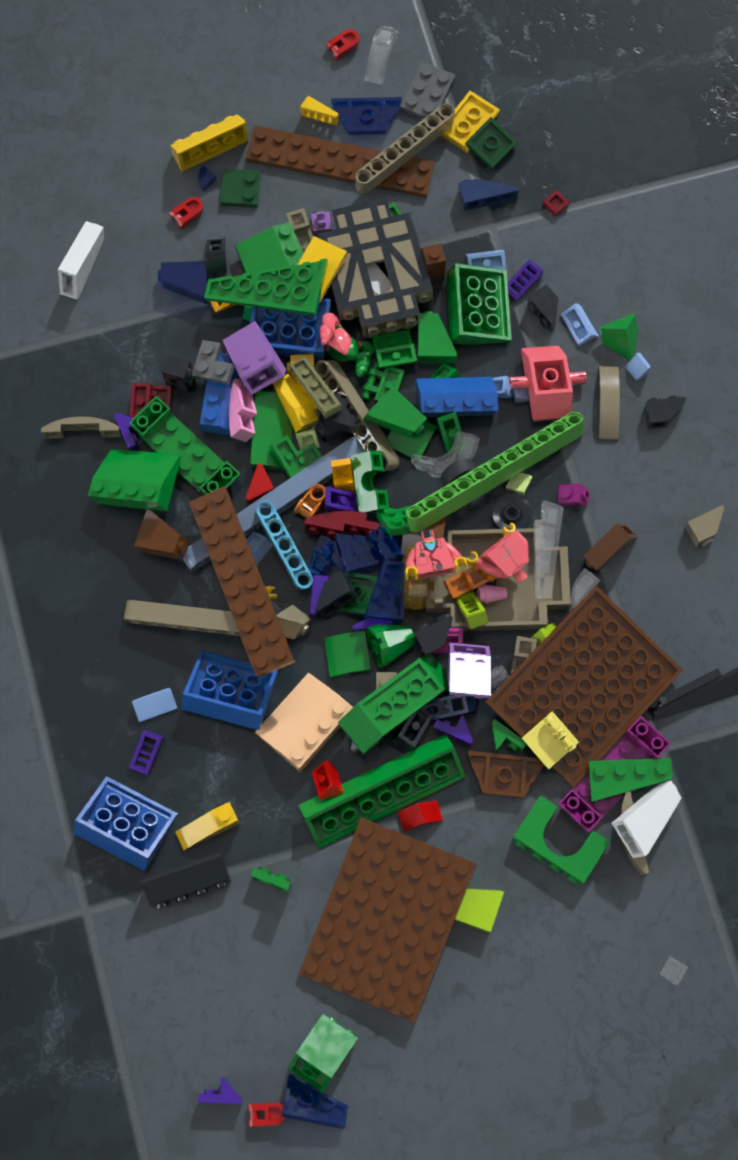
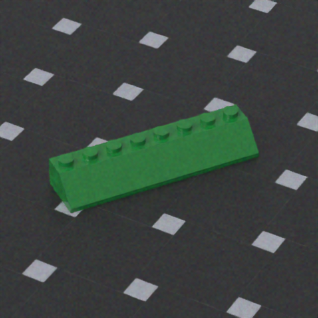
(383, 790)

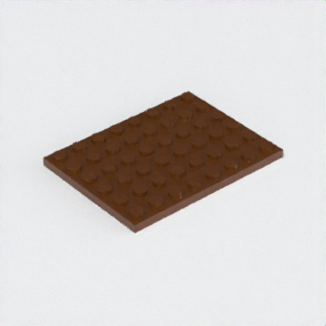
(593, 675)
(388, 919)

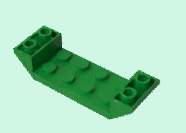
(169, 436)
(394, 702)

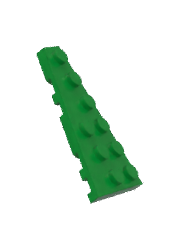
(278, 288)

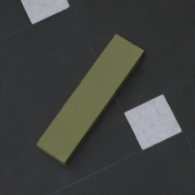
(315, 387)

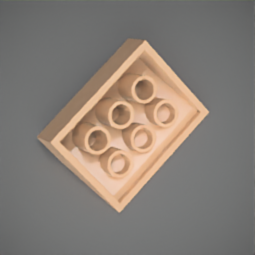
(304, 721)

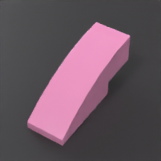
(241, 412)

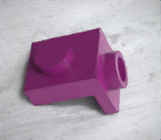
(573, 495)

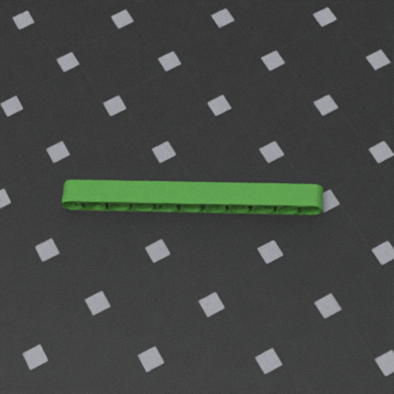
(494, 472)

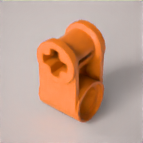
(310, 506)

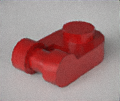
(348, 39)
(192, 206)
(272, 1114)

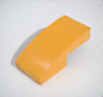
(342, 475)

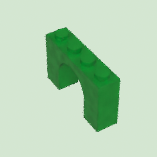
(576, 866)

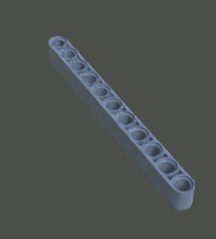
(281, 497)

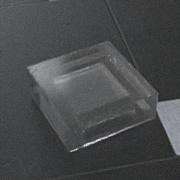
(673, 970)

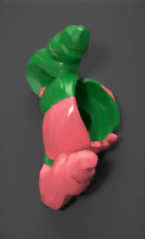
(344, 347)

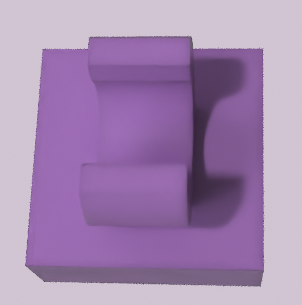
(321, 222)

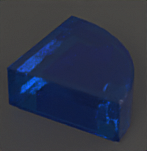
(205, 178)

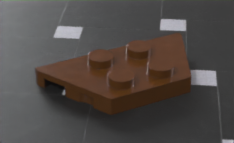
(504, 773)

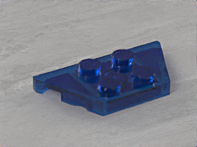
(366, 115)

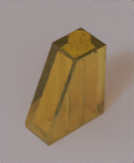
(414, 590)

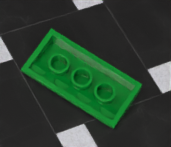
(270, 426)

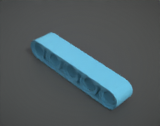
(283, 535)

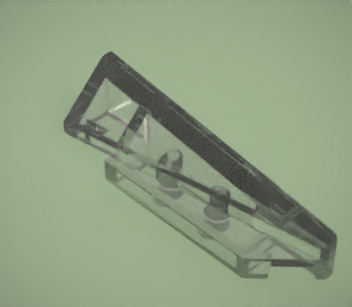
(546, 542)

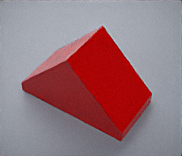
(259, 486)
(420, 815)

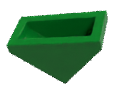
(621, 335)

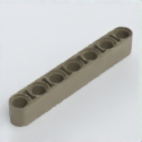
(400, 155)
(338, 382)
(180, 617)

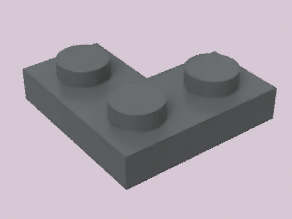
(207, 364)

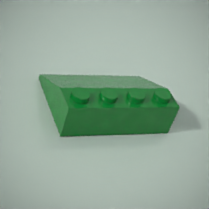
(270, 249)
(478, 305)
(135, 479)

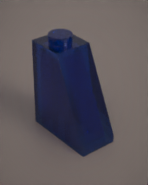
(185, 278)

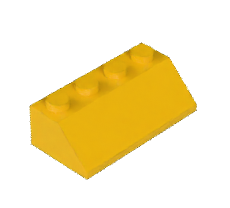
(209, 142)

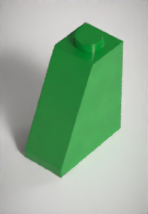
(433, 340)
(397, 414)

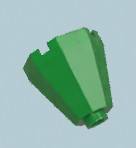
(389, 642)

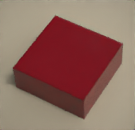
(556, 203)

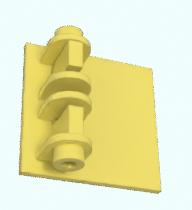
(550, 740)

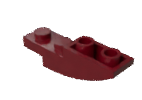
(340, 521)

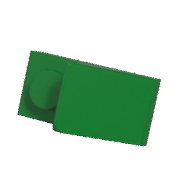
(448, 426)
(501, 734)

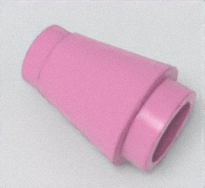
(490, 593)

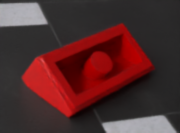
(327, 781)

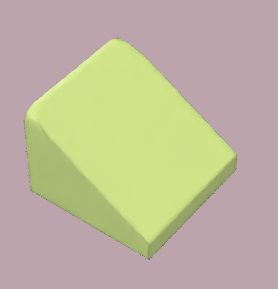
(307, 437)
(519, 483)

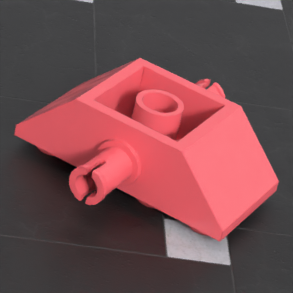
(547, 382)

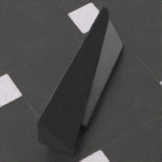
(697, 693)

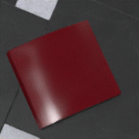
(144, 392)

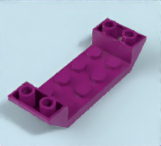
(638, 742)

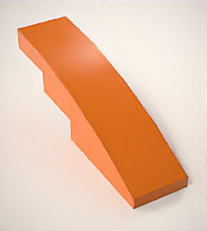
(466, 581)

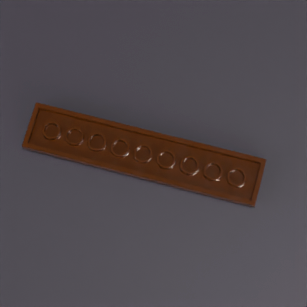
(333, 160)
(241, 582)

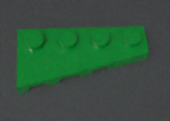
(616, 777)

